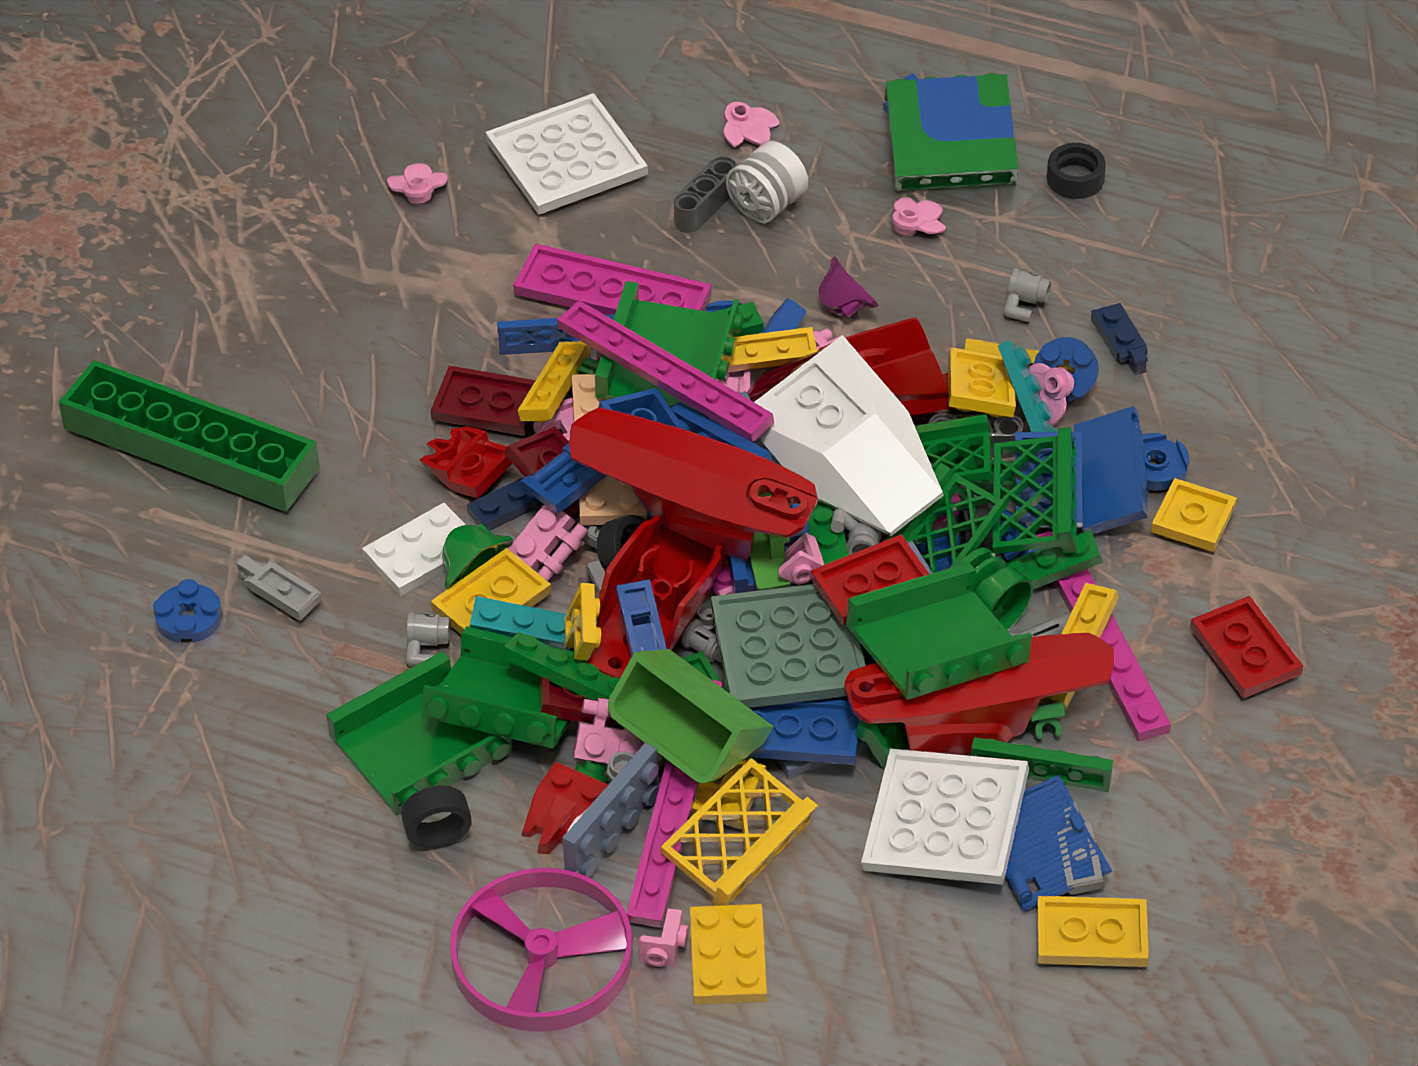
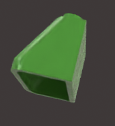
(685, 715)

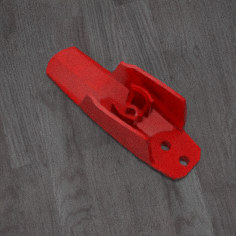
(904, 364)
(694, 481)
(680, 581)
(987, 706)

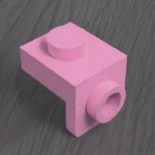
(800, 560)
(665, 949)

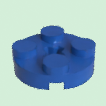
(1080, 357)
(1174, 459)
(184, 597)

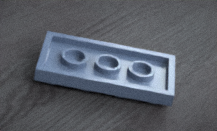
(612, 813)

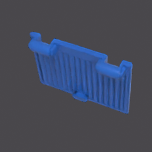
(1037, 846)

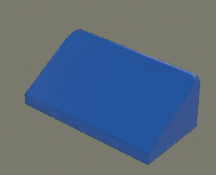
(785, 317)

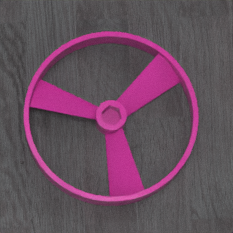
(544, 948)

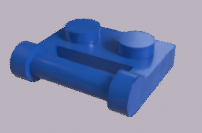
(560, 481)

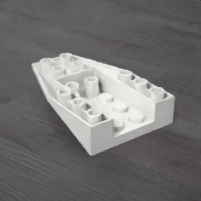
(850, 439)

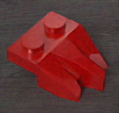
(466, 461)
(559, 804)

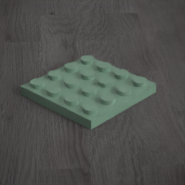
(783, 646)

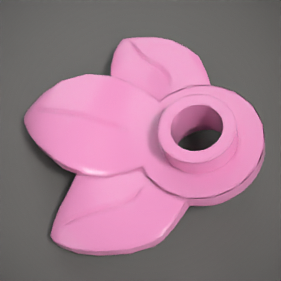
(751, 124)
(417, 182)
(917, 216)
(1053, 396)

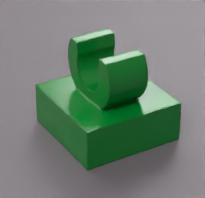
(1047, 715)

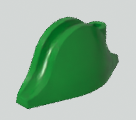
(468, 549)

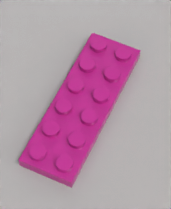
(568, 276)

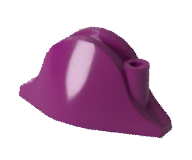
(842, 293)

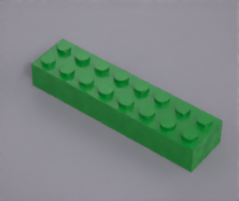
(190, 435)

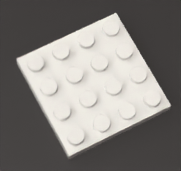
(566, 153)
(945, 816)

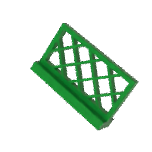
(957, 439)
(1063, 497)
(920, 528)

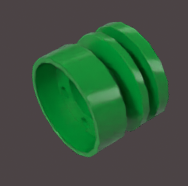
(999, 587)

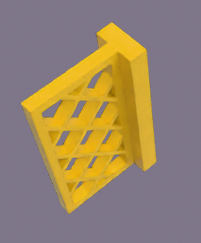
(766, 845)

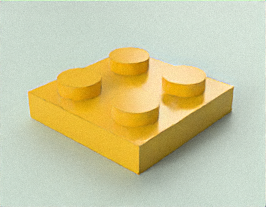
(1194, 514)

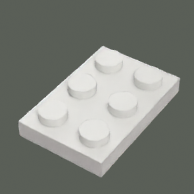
(414, 550)

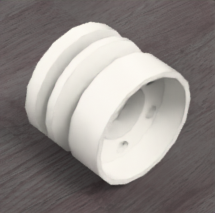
(767, 182)

